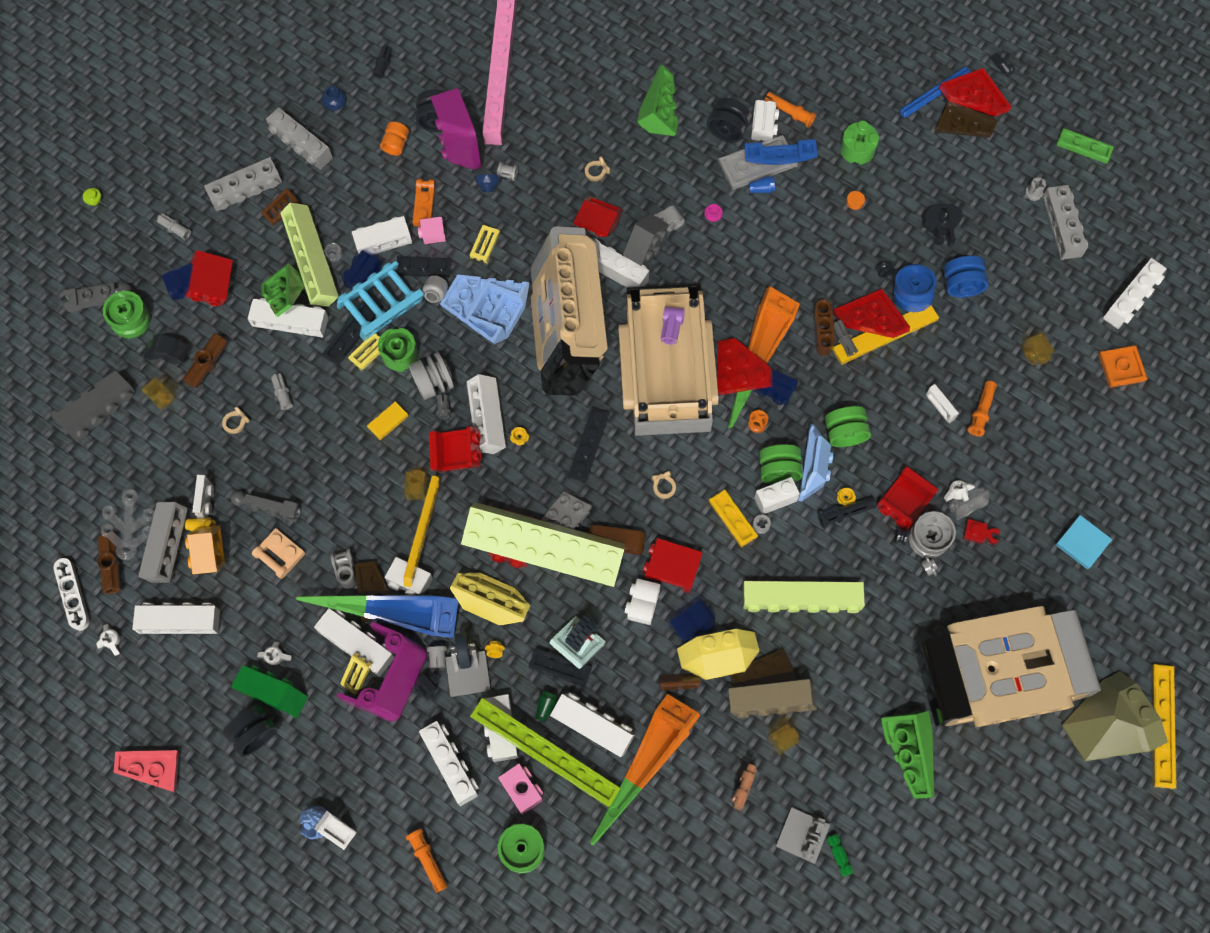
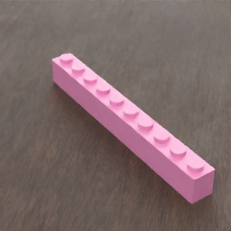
(499, 72)

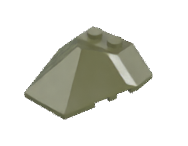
(1115, 722)

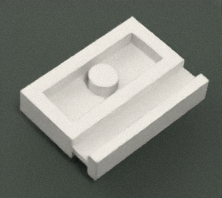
(203, 493)

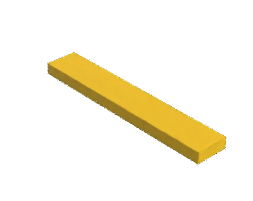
(868, 342)
(421, 532)
(1164, 704)

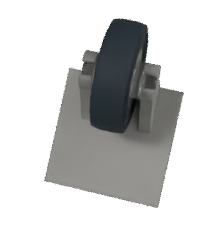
(466, 668)

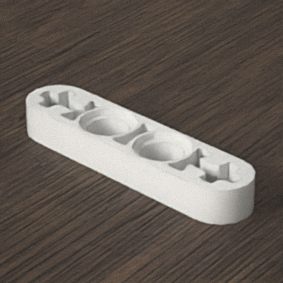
(68, 595)

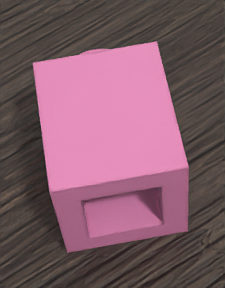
(432, 230)

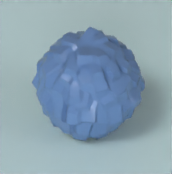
(310, 818)

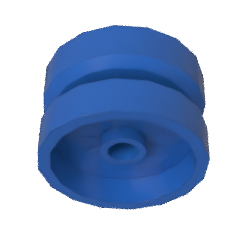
(966, 276)
(914, 288)

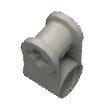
(672, 217)
(344, 564)

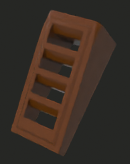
(282, 198)

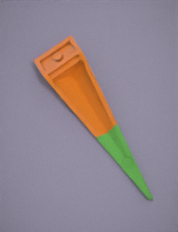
(770, 325)
(664, 735)

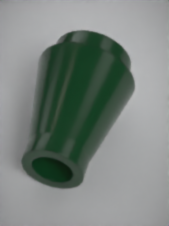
(545, 705)

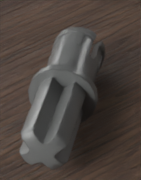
(845, 338)

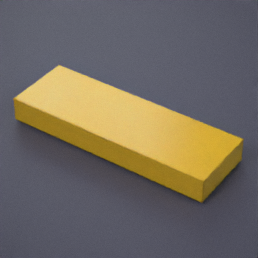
(733, 518)

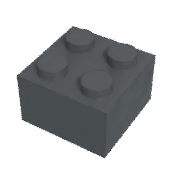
(646, 239)

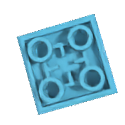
(1083, 542)

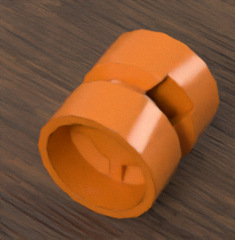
(394, 138)

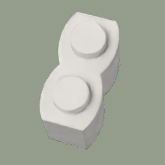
(643, 601)

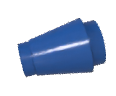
(763, 185)

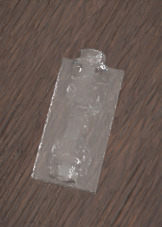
(977, 499)

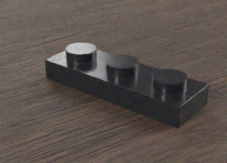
(424, 266)
(559, 667)

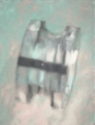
(333, 247)

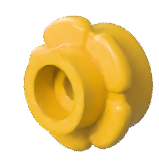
(519, 431)
(846, 492)
(494, 649)

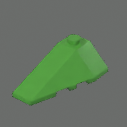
(658, 107)
(282, 289)
(913, 748)

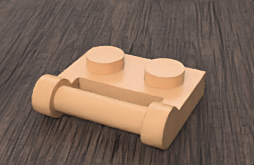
(283, 548)

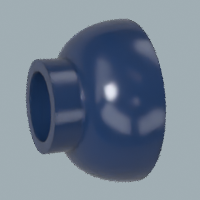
(334, 98)
(487, 182)

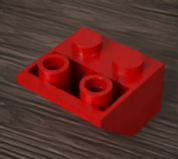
(598, 217)

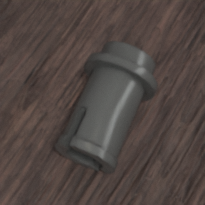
(443, 407)

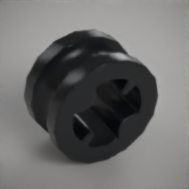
(885, 269)
(901, 536)

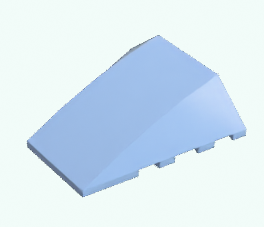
(487, 304)

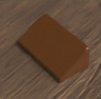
(679, 681)

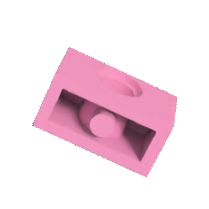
(526, 800)

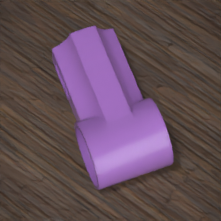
(672, 319)

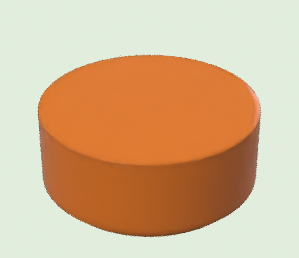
(855, 200)

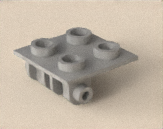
(567, 511)
(803, 835)

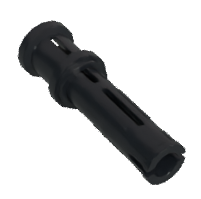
(838, 513)

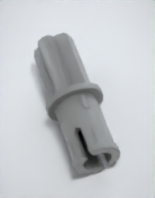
(173, 226)
(281, 392)

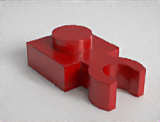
(978, 531)

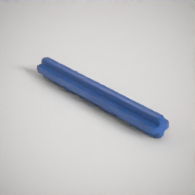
(929, 95)

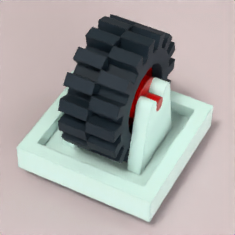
(579, 640)

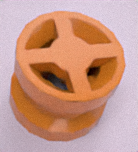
(759, 417)

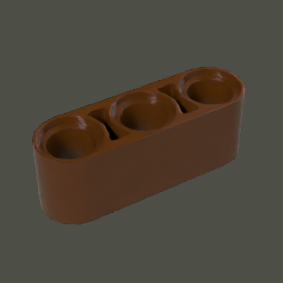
(822, 335)
(633, 539)

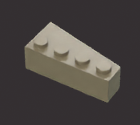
(773, 698)

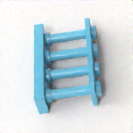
(382, 318)

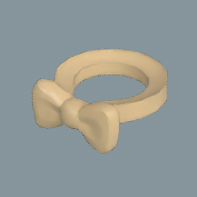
(606, 170)
(242, 424)
(656, 478)

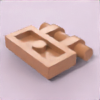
(746, 781)

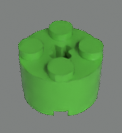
(859, 142)
(397, 349)

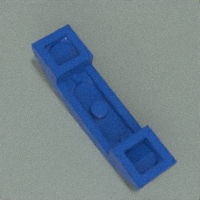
(780, 154)

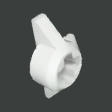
(959, 490)
(108, 640)
(273, 652)

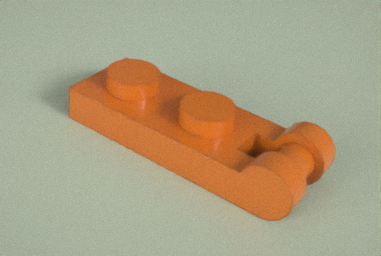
(423, 201)

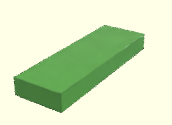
(1085, 146)

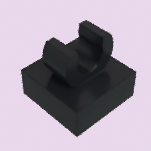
(427, 686)

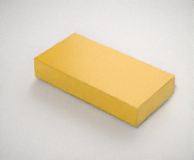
(387, 421)

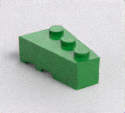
(269, 690)

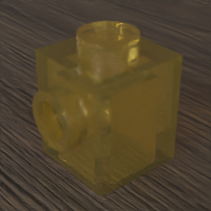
(1038, 349)
(157, 393)
(415, 485)
(784, 739)

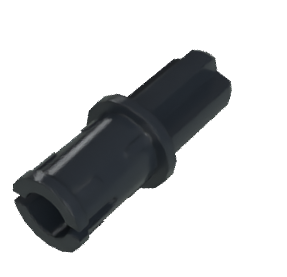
(382, 62)

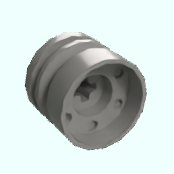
(431, 375)
(935, 525)

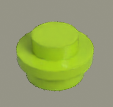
(92, 196)

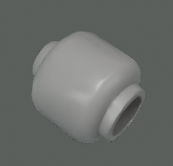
(435, 289)

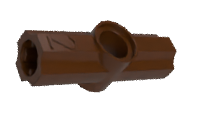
(198, 369)
(111, 574)

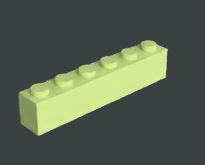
(309, 255)
(803, 596)

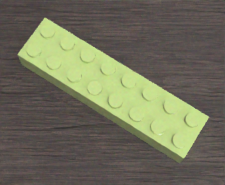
(543, 544)

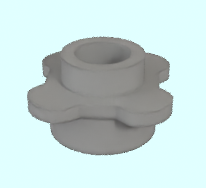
(929, 566)

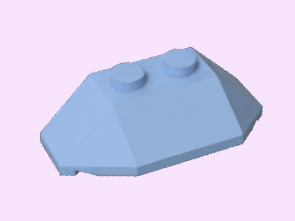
(815, 463)

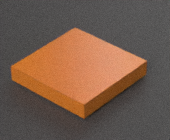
(1122, 366)

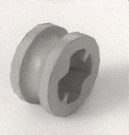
(765, 519)

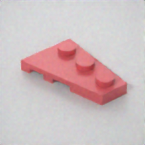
(150, 767)

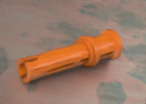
(796, 112)
(981, 415)
(422, 851)

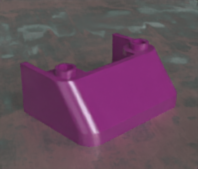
(458, 134)
(399, 681)

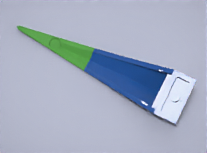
(421, 613)

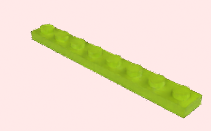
(545, 752)

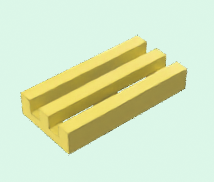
(485, 258)
(361, 348)
(361, 663)

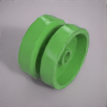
(126, 314)
(847, 426)
(780, 463)
(521, 861)

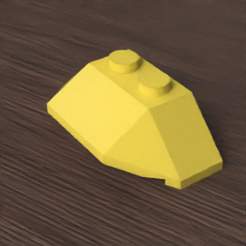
(489, 598)
(719, 653)

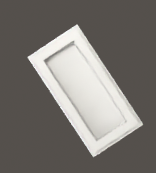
(942, 403)
(335, 830)

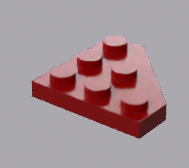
(976, 92)
(873, 315)
(740, 369)

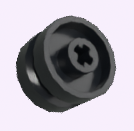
(425, 111)
(729, 120)
(250, 731)

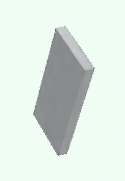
(741, 172)

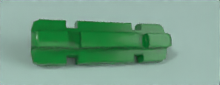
(839, 855)

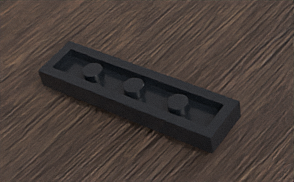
(347, 336)
(588, 445)

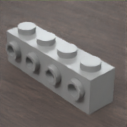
(299, 138)
(243, 184)
(1065, 222)
(163, 542)

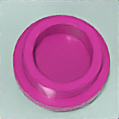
(713, 213)

